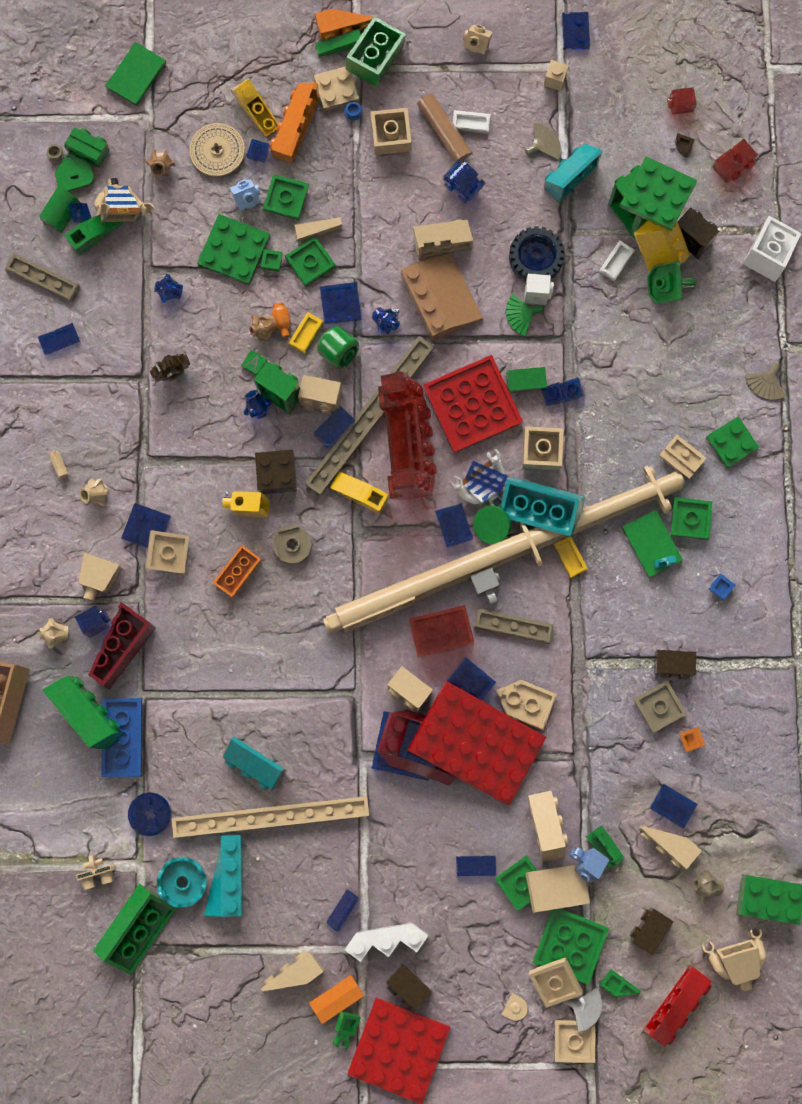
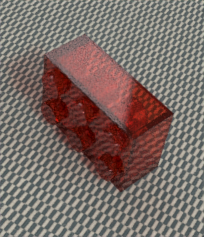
(441, 631)

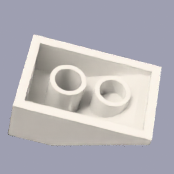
(772, 249)

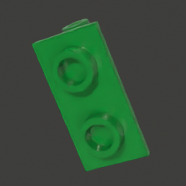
(605, 845)

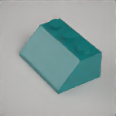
(572, 171)
(253, 764)

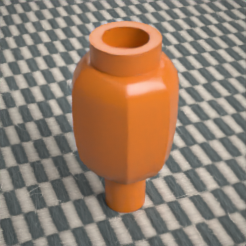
(282, 318)

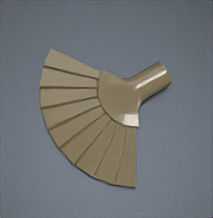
(545, 142)
(766, 384)

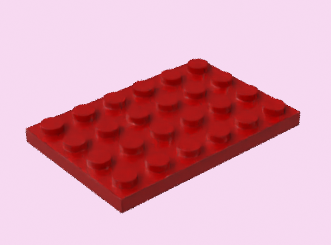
(477, 743)

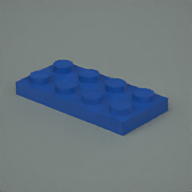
(125, 754)

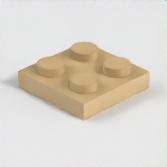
(336, 88)
(167, 552)
(555, 982)
(573, 1045)

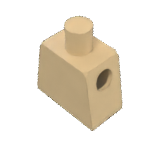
(97, 575)

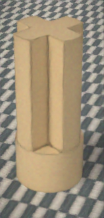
(58, 464)

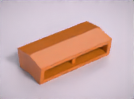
(336, 999)

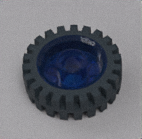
(536, 241)

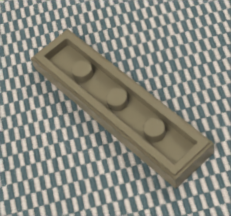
(42, 277)
(513, 626)

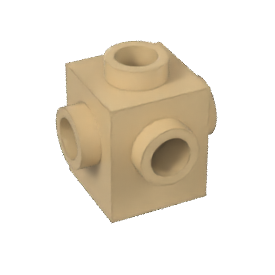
(477, 39)

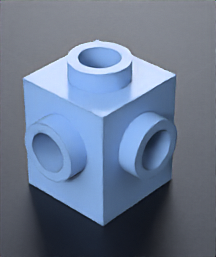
(246, 194)

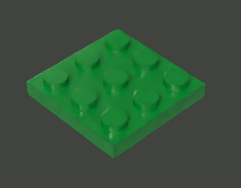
(658, 193)
(233, 249)
(572, 938)

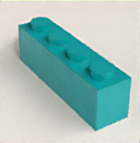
(227, 883)

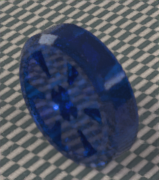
(138, 818)

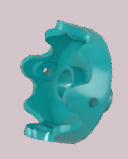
(169, 889)

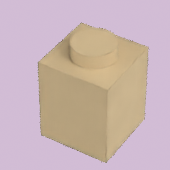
(556, 75)

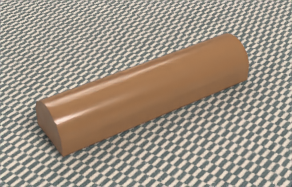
(444, 127)

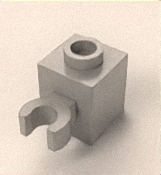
(485, 583)

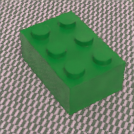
(375, 51)
(278, 386)
(770, 899)

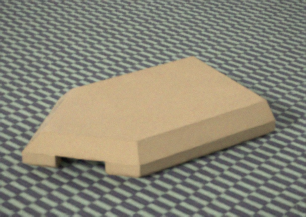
(527, 703)

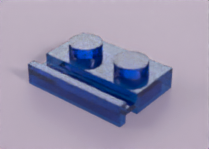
(575, 30)
(454, 525)
(673, 806)

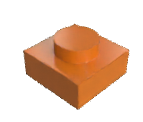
(692, 739)

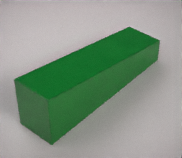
(338, 43)

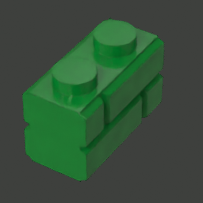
(86, 146)

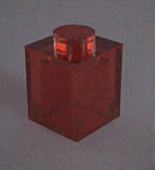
(682, 101)

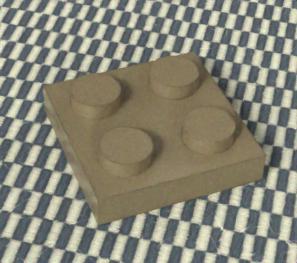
(659, 706)

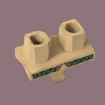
(105, 873)

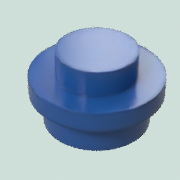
(353, 111)

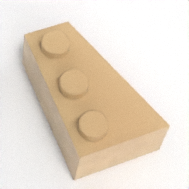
(441, 238)
(548, 826)

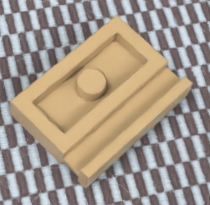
(682, 457)

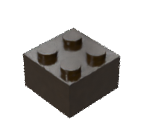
(697, 232)
(276, 471)

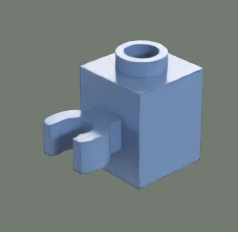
(590, 863)

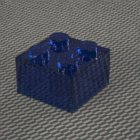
(471, 678)

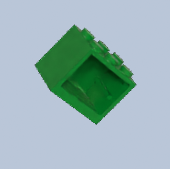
(629, 220)

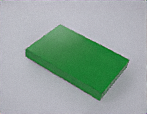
(135, 74)
(651, 542)

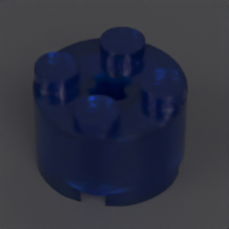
(463, 180)

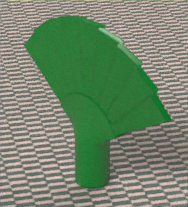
(520, 314)

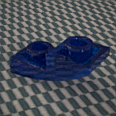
(563, 392)

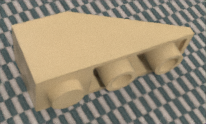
(677, 847)
(299, 973)

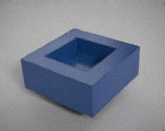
(721, 587)

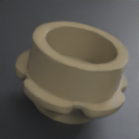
(51, 150)

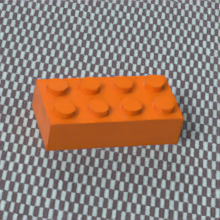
(237, 571)

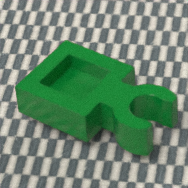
(346, 1027)

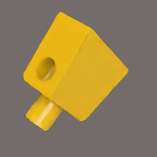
(248, 504)

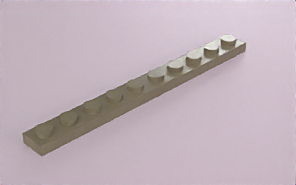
(364, 422)

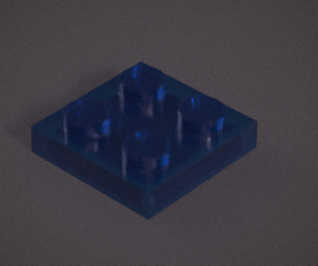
(340, 303)
(141, 522)

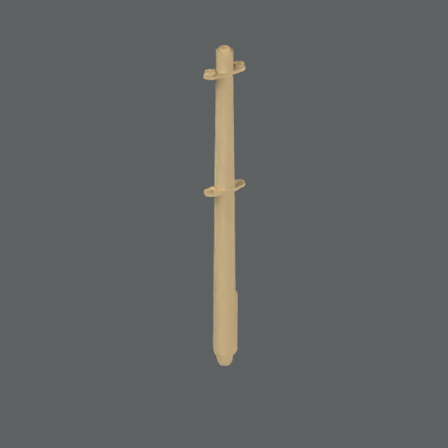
(407, 592)

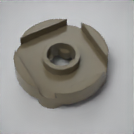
(283, 539)

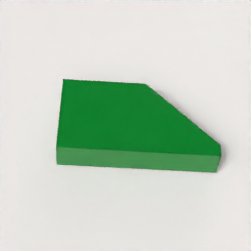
(617, 985)

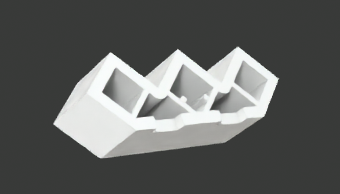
(386, 939)

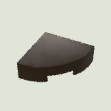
(683, 144)

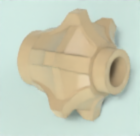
(94, 492)
(53, 633)

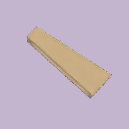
(309, 230)

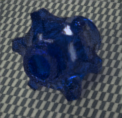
(168, 289)
(386, 319)
(256, 404)

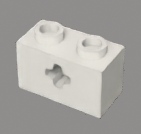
(538, 289)

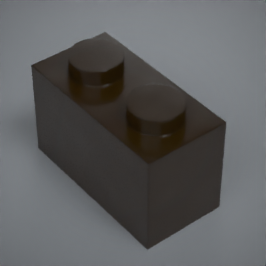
(675, 663)
(651, 930)
(408, 987)

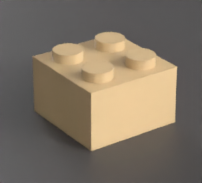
(391, 131)
(319, 394)
(542, 448)
(409, 688)

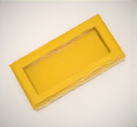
(306, 333)
(570, 557)

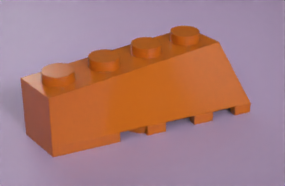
(295, 121)

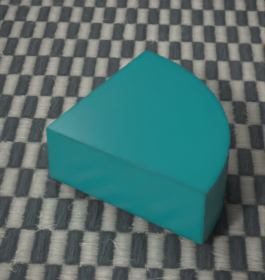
(665, 562)

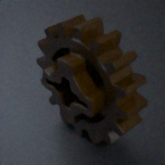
(170, 367)

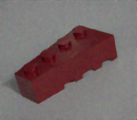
(120, 646)

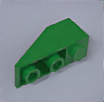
(89, 233)

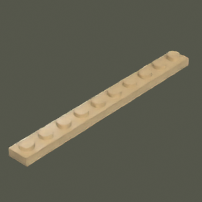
(270, 817)

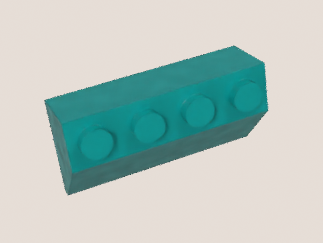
(542, 506)

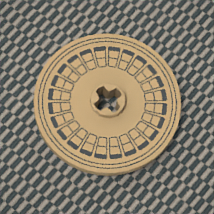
(230, 153)

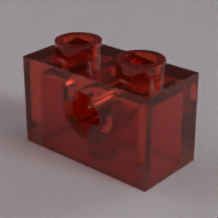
(743, 154)

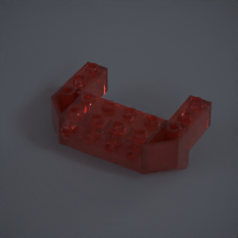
(408, 437)

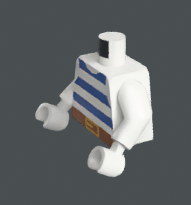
(475, 493)

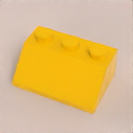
(661, 245)

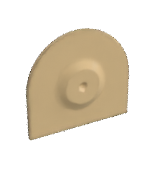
(515, 1008)

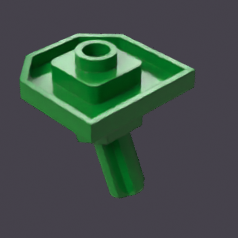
(666, 283)

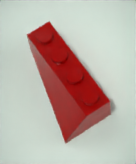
(677, 1006)

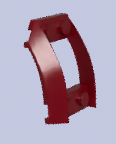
(391, 743)

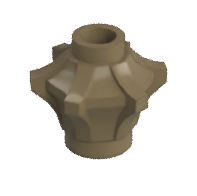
(708, 886)

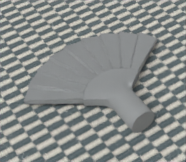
(586, 1009)

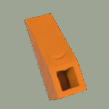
(337, 22)

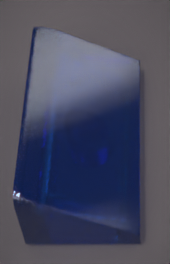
(342, 910)

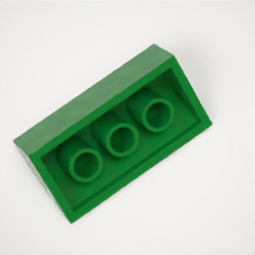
(83, 712)
(134, 930)

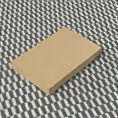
(556, 888)

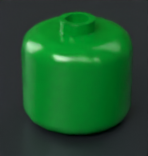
(338, 347)

